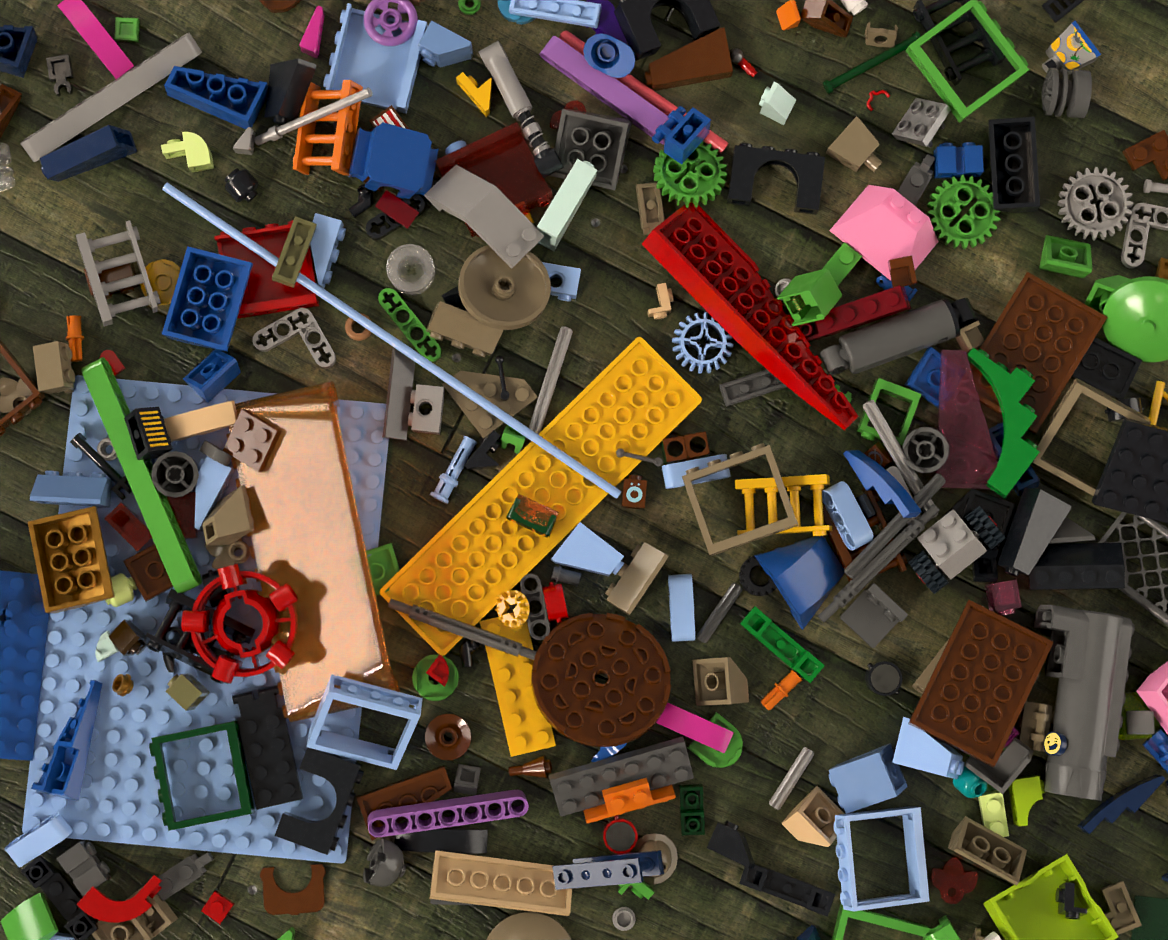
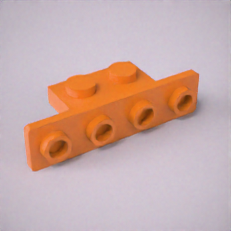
(628, 798)

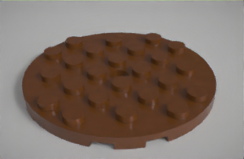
(595, 711)

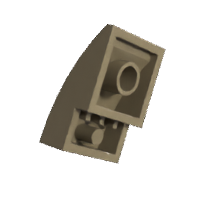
(141, 928)

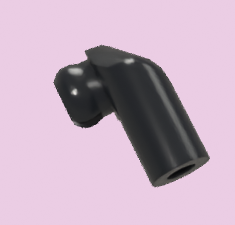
(364, 201)

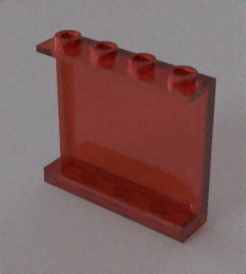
(505, 163)

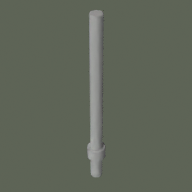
(277, 132)

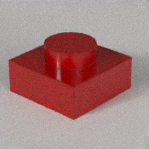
(217, 907)

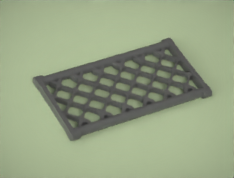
(1128, 590)

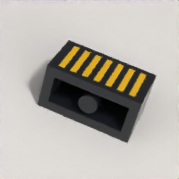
(148, 433)

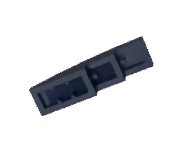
(1128, 798)

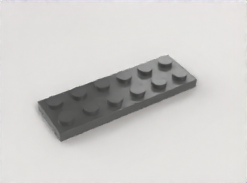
(583, 785)

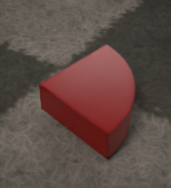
(439, 670)

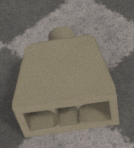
(855, 147)

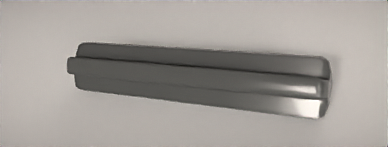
(719, 612)

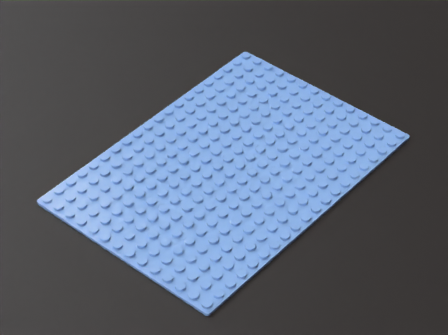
(119, 781)

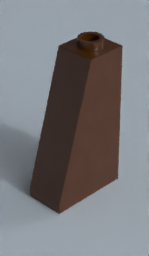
(694, 63)

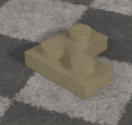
(1121, 909)

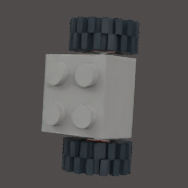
(953, 546)

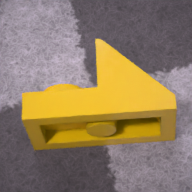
(480, 96)

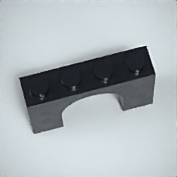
(636, 23)
(805, 168)
(322, 834)

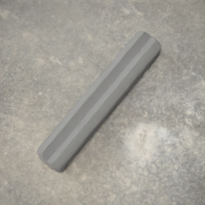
(791, 778)

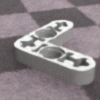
(1143, 226)
(303, 329)

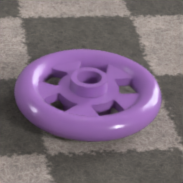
(387, 37)

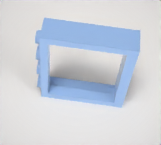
(371, 698)
(914, 855)

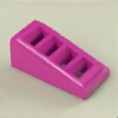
(312, 37)

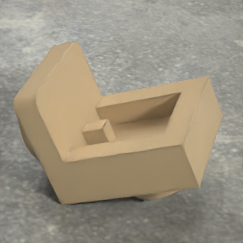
(664, 297)

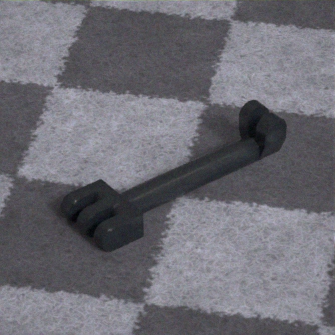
(79, 441)

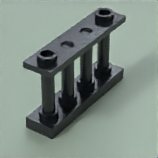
(953, 72)
(180, 602)

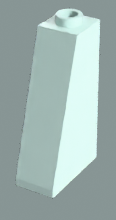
(566, 203)

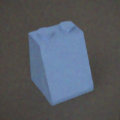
(867, 779)

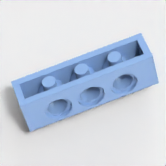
(570, 280)

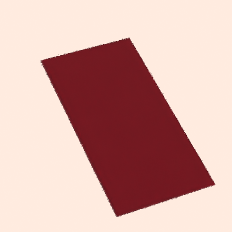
(397, 209)

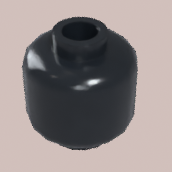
(241, 185)

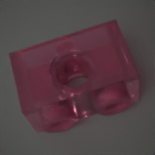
(1003, 597)

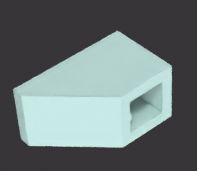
(776, 103)

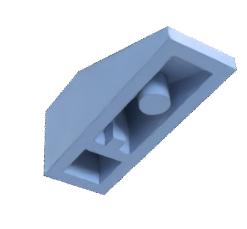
(209, 488)

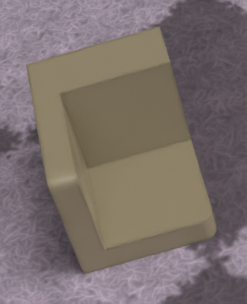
(970, 337)

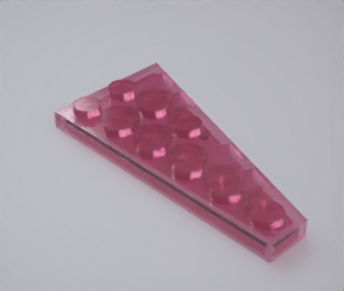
(964, 425)

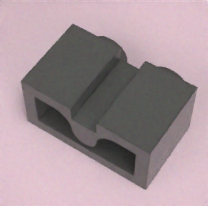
(84, 866)

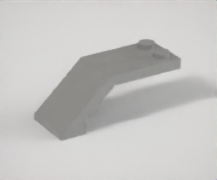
(486, 212)

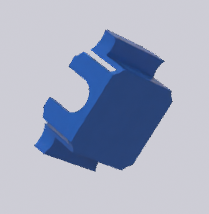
(394, 159)

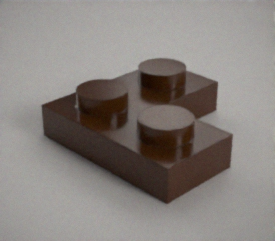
(1150, 150)

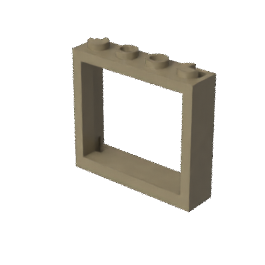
(1059, 416)
(750, 536)

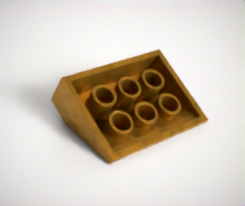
(71, 560)

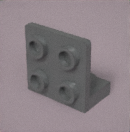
(873, 615)

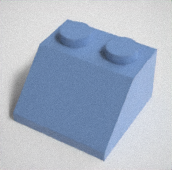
(443, 46)

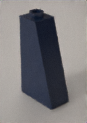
(88, 153)

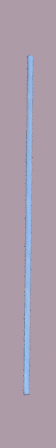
(397, 344)

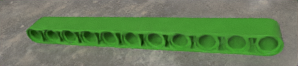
(152, 503)

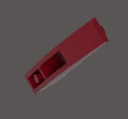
(858, 313)

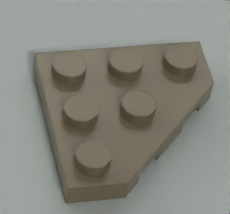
(490, 388)

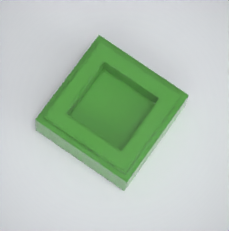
(127, 29)

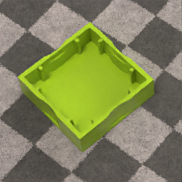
(1031, 910)

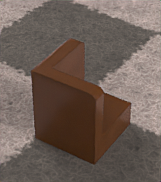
(902, 271)

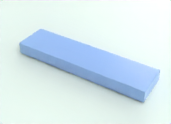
(563, 11)

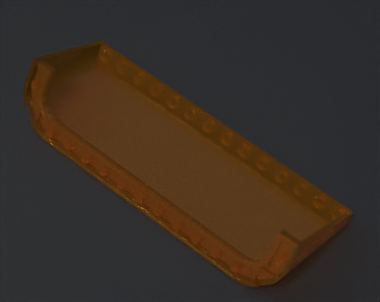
(315, 542)

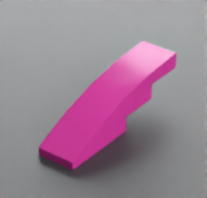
(96, 36)

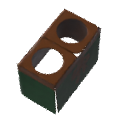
(686, 448)

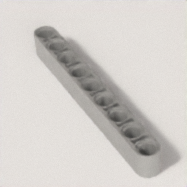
(110, 97)

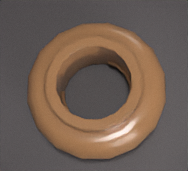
(356, 336)

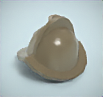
(654, 842)

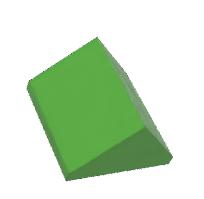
(1066, 257)

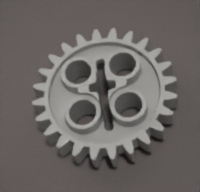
(1075, 207)

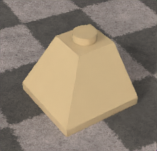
(813, 819)

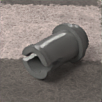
(565, 576)

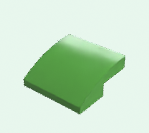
(30, 920)

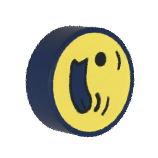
(1055, 743)

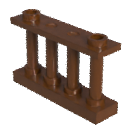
(847, 556)

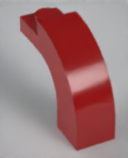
(108, 910)

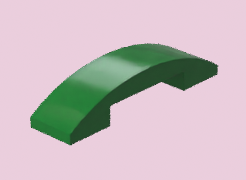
(781, 644)

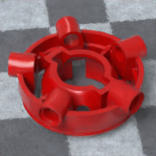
(278, 601)

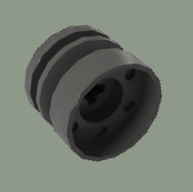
(1066, 93)

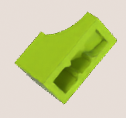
(1023, 794)

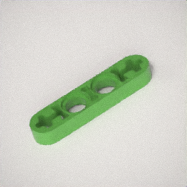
(411, 324)

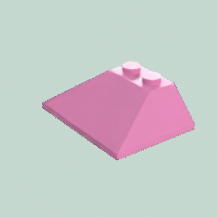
(885, 227)

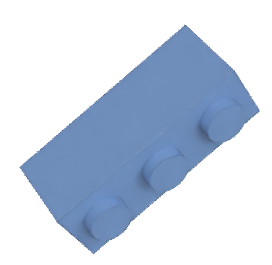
(72, 489)

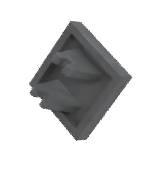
(921, 122)

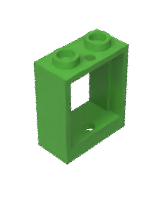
(897, 392)

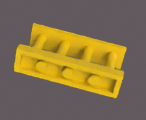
(794, 485)

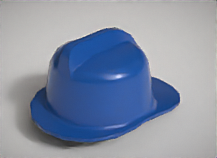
(609, 55)

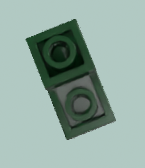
(692, 809)

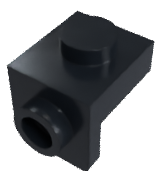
(985, 567)
(1065, 897)

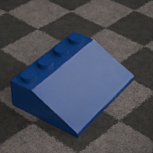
(207, 299)

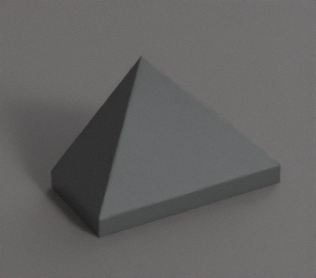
(1071, 532)

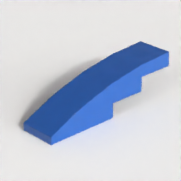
(876, 478)

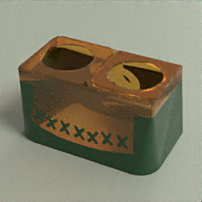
(532, 515)

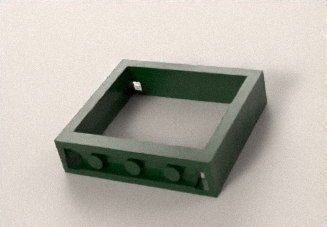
(239, 766)

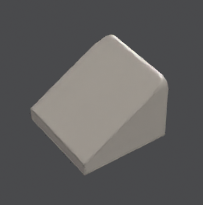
(245, 143)

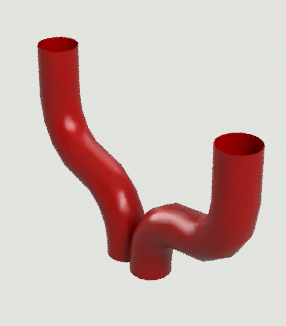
(875, 93)

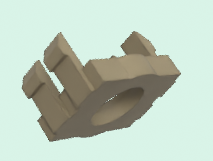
(871, 33)

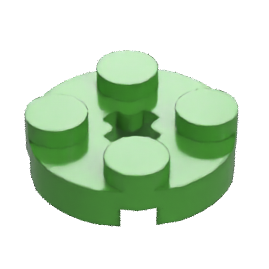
(427, 687)

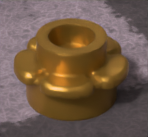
(122, 684)

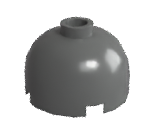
(926, 449)
(175, 474)
(385, 864)

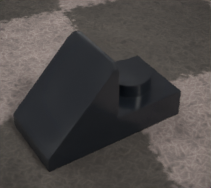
(480, 458)

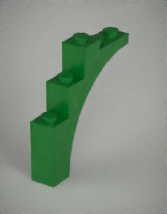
(1017, 419)

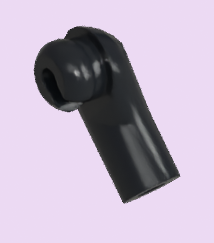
(466, 651)

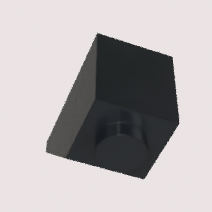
(731, 844)

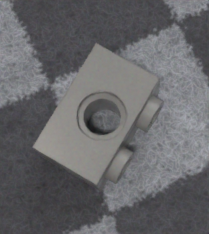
(427, 395)

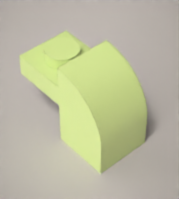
(194, 148)

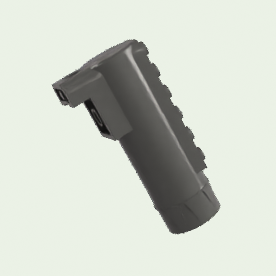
(1092, 671)

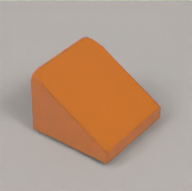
(788, 15)

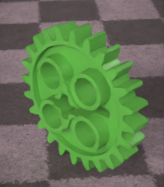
(703, 186)
(948, 198)

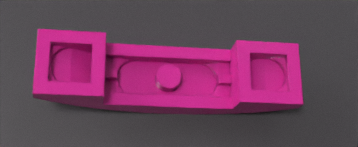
(695, 727)

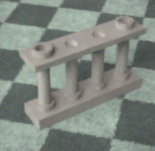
(101, 289)

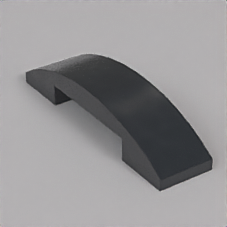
(447, 840)
(788, 888)

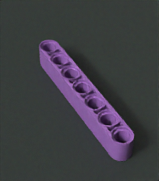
(603, 86)
(438, 821)

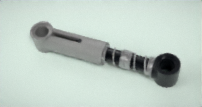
(520, 107)

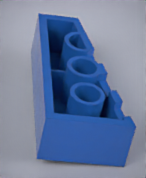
(221, 96)

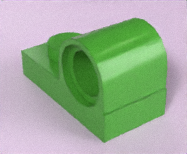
(943, 931)

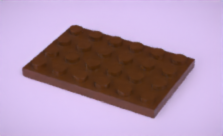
(1044, 335)
(981, 683)

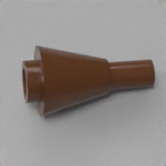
(537, 768)

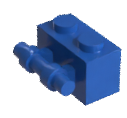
(687, 134)

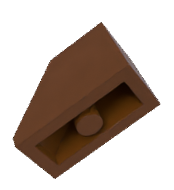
(826, 17)

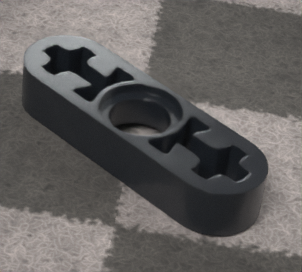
(393, 226)

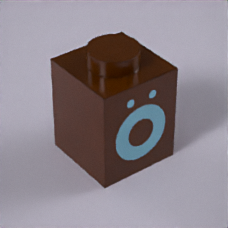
(634, 492)

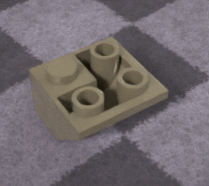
(229, 519)

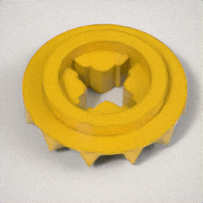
(520, 613)

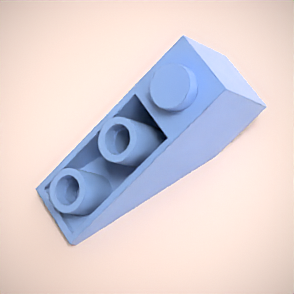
(324, 246)

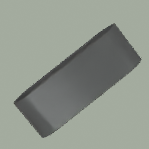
(536, 595)

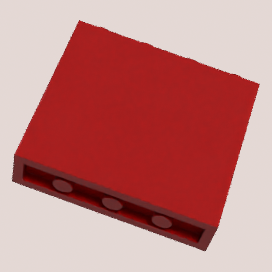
(262, 293)

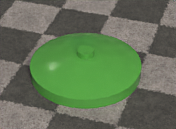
(1139, 318)

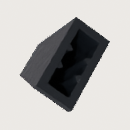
(288, 89)

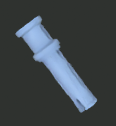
(449, 479)

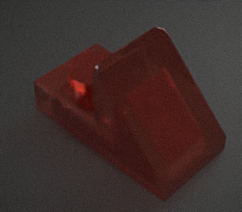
(129, 526)

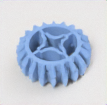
(692, 342)

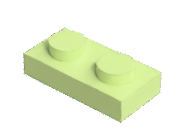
(993, 812)

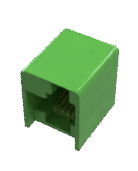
(811, 296)

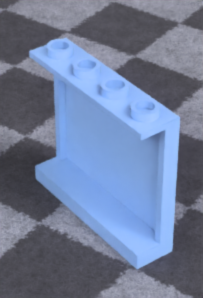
(384, 69)

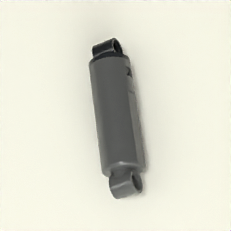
(898, 336)

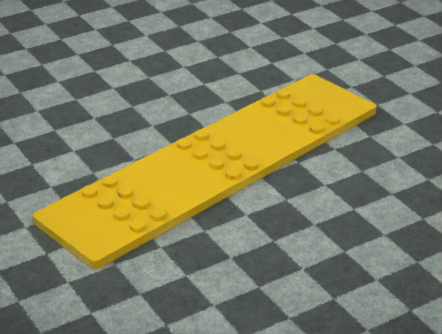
(484, 553)

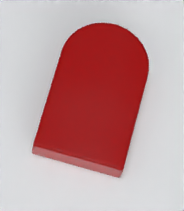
(113, 360)

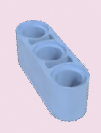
(673, 472)
(847, 515)
(681, 607)
(38, 839)

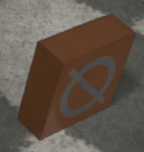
(879, 454)

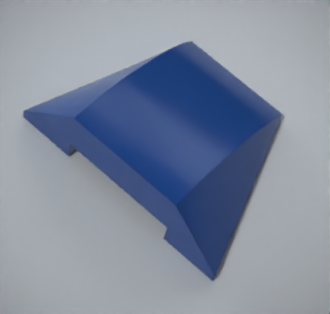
(803, 574)

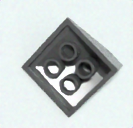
(593, 139)

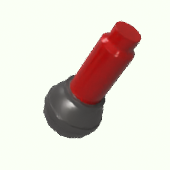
(738, 58)

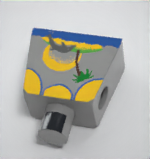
(1071, 50)

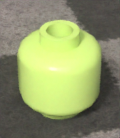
(123, 590)

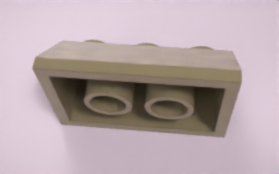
(462, 330)
(636, 577)
(988, 850)

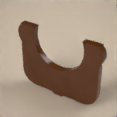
(283, 902)

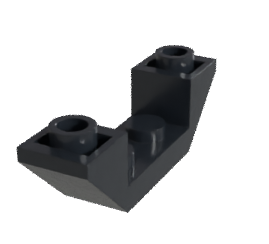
(62, 895)

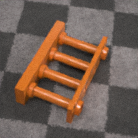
(343, 138)

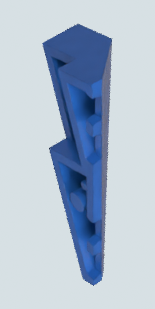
(67, 767)

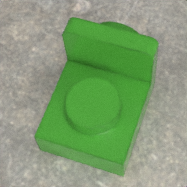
(640, 889)

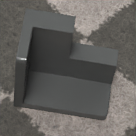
(1008, 767)

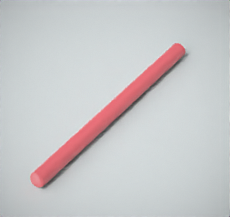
(646, 93)

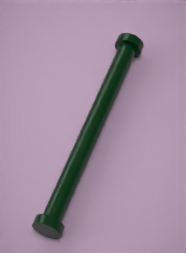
(867, 65)

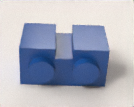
(958, 161)

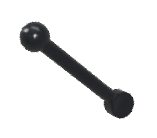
(504, 394)

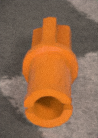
(75, 336)
(781, 690)

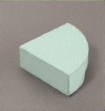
(105, 647)

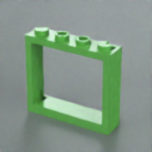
(939, 83)
(878, 919)

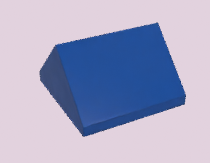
(213, 374)

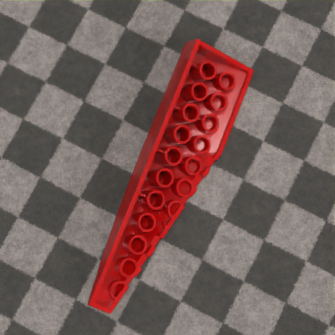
(736, 296)

